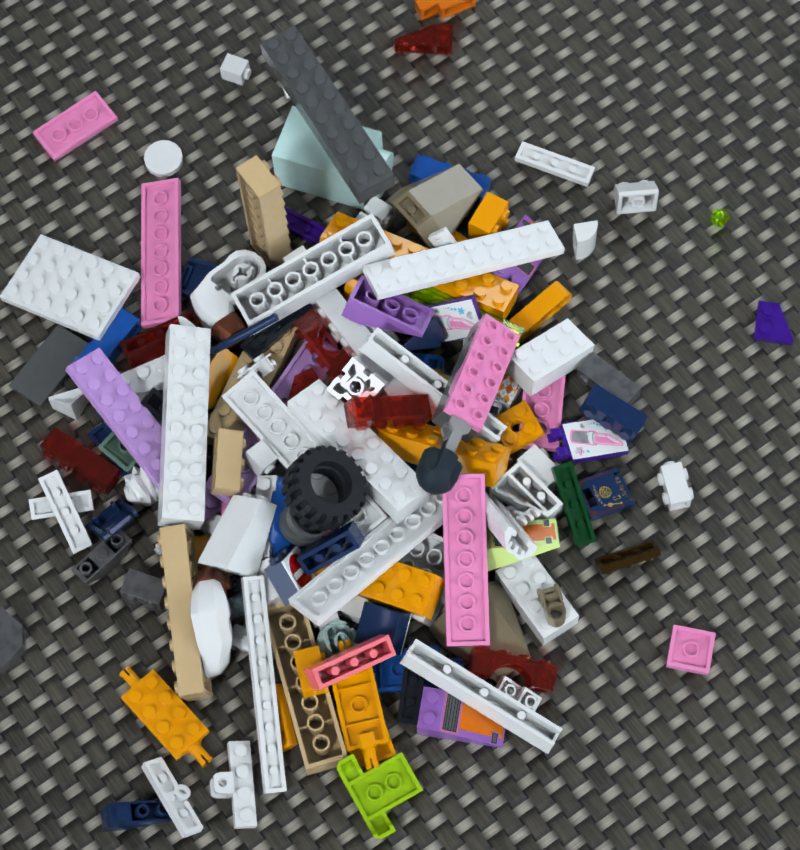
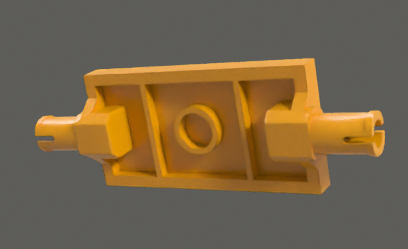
(360, 713)
(165, 715)

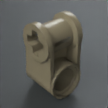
(552, 601)

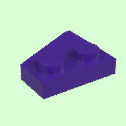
(771, 324)

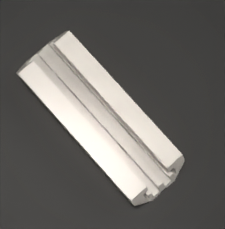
(507, 529)

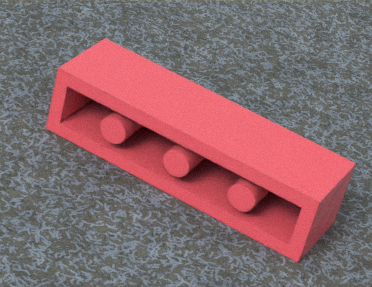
(349, 662)

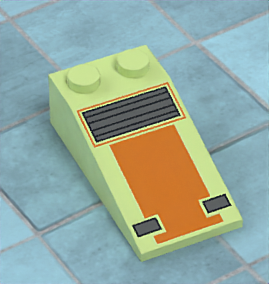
(542, 532)

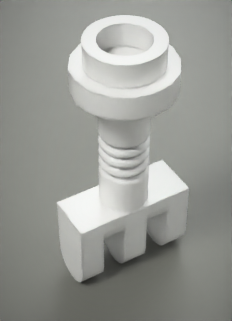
(523, 517)

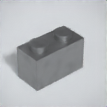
(144, 590)

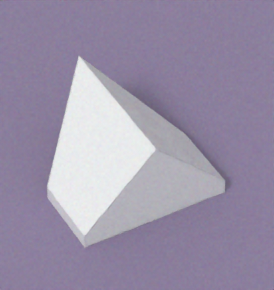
(69, 403)

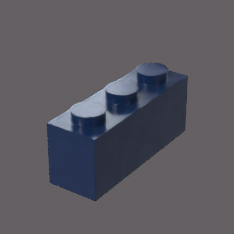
(613, 413)
(330, 548)

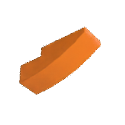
(444, 8)

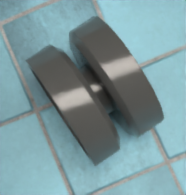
(295, 531)

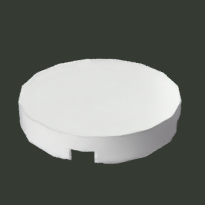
(163, 158)

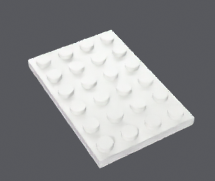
(70, 287)

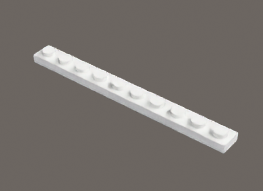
(263, 684)

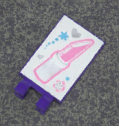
(456, 316)
(586, 442)

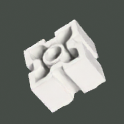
(357, 371)

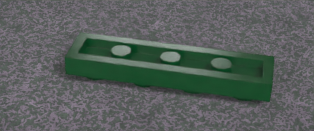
(573, 504)

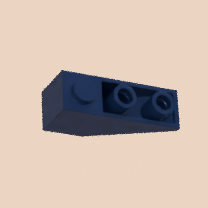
(133, 814)

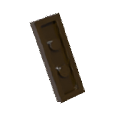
(627, 557)

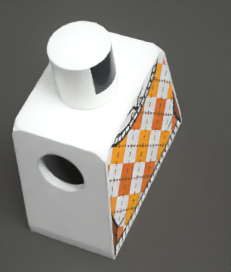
(506, 395)

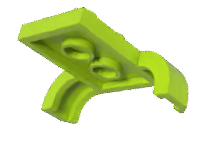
(379, 790)

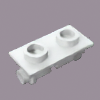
(262, 365)

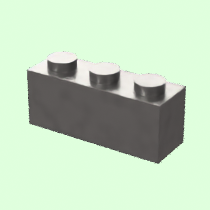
(599, 371)

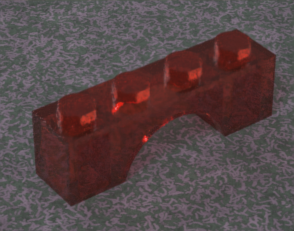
(314, 332)
(538, 675)

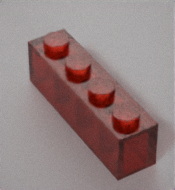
(151, 342)
(387, 411)
(81, 461)

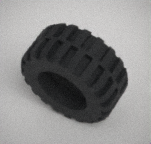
(344, 475)

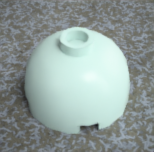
(332, 634)

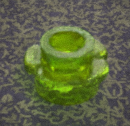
(719, 217)

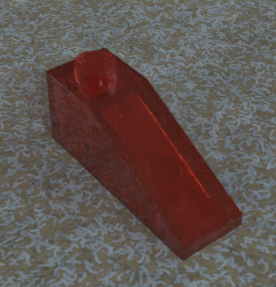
(428, 40)

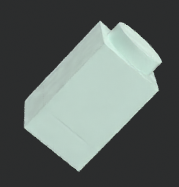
(307, 168)

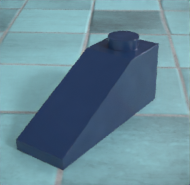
(430, 340)

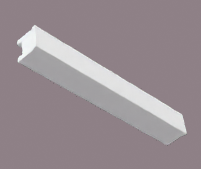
(418, 376)
(481, 696)

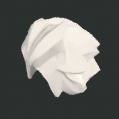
(140, 488)

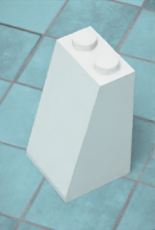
(240, 536)

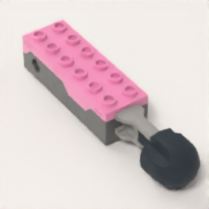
(466, 400)

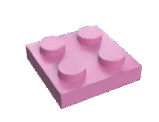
(690, 650)

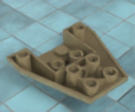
(437, 201)
(503, 628)

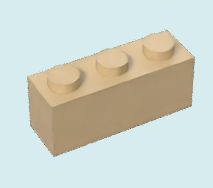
(227, 462)

